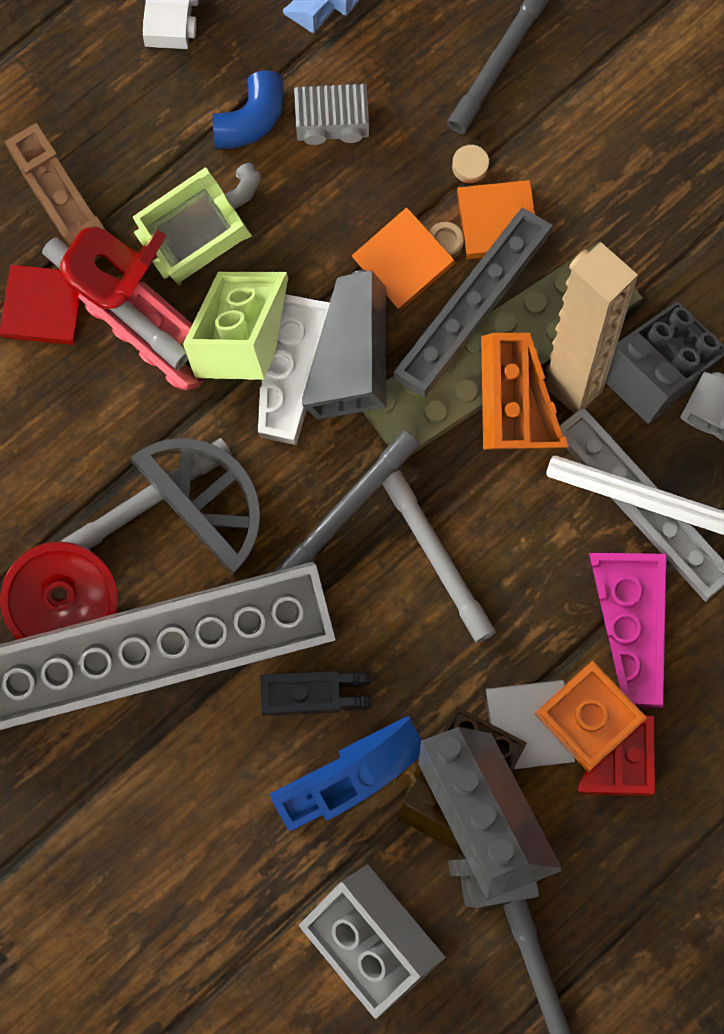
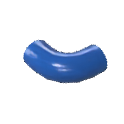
(256, 117)

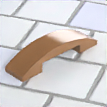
(51, 183)

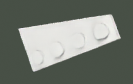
(283, 387)

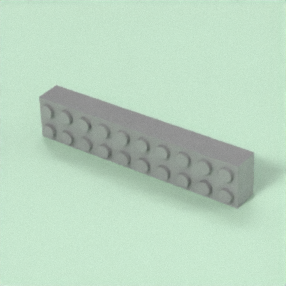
(162, 644)

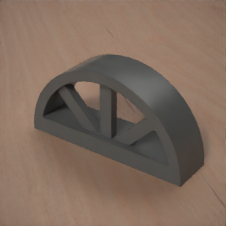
(189, 511)

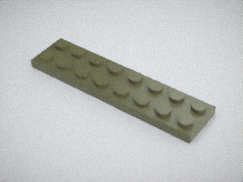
(460, 387)

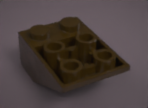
(421, 807)

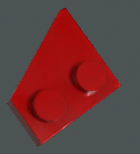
(627, 769)

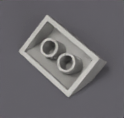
(371, 941)

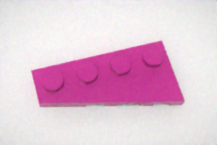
(634, 615)

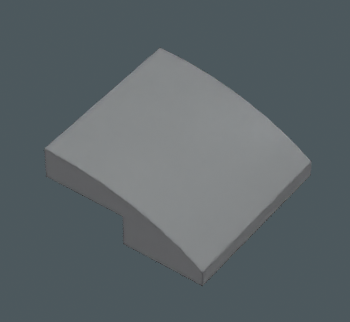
(514, 710)

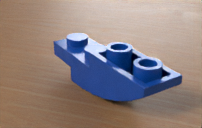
(351, 778)

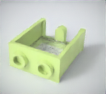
(197, 226)

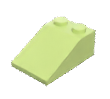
(237, 326)

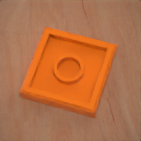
(488, 211)
(404, 258)
(590, 716)

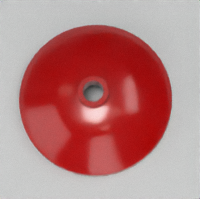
(29, 583)

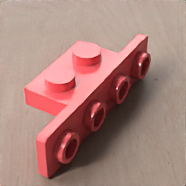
(165, 318)

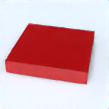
(39, 306)

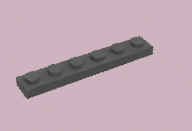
(473, 302)

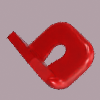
(97, 286)

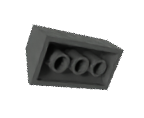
(486, 811)

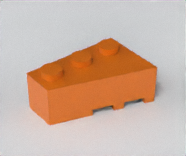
(515, 396)

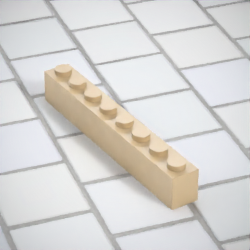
(589, 326)

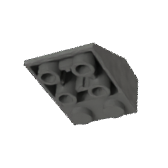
(662, 361)

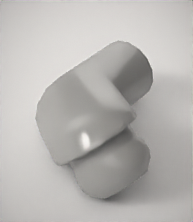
(246, 188)

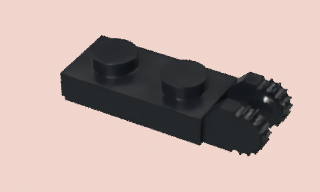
(310, 693)

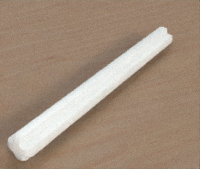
(636, 494)

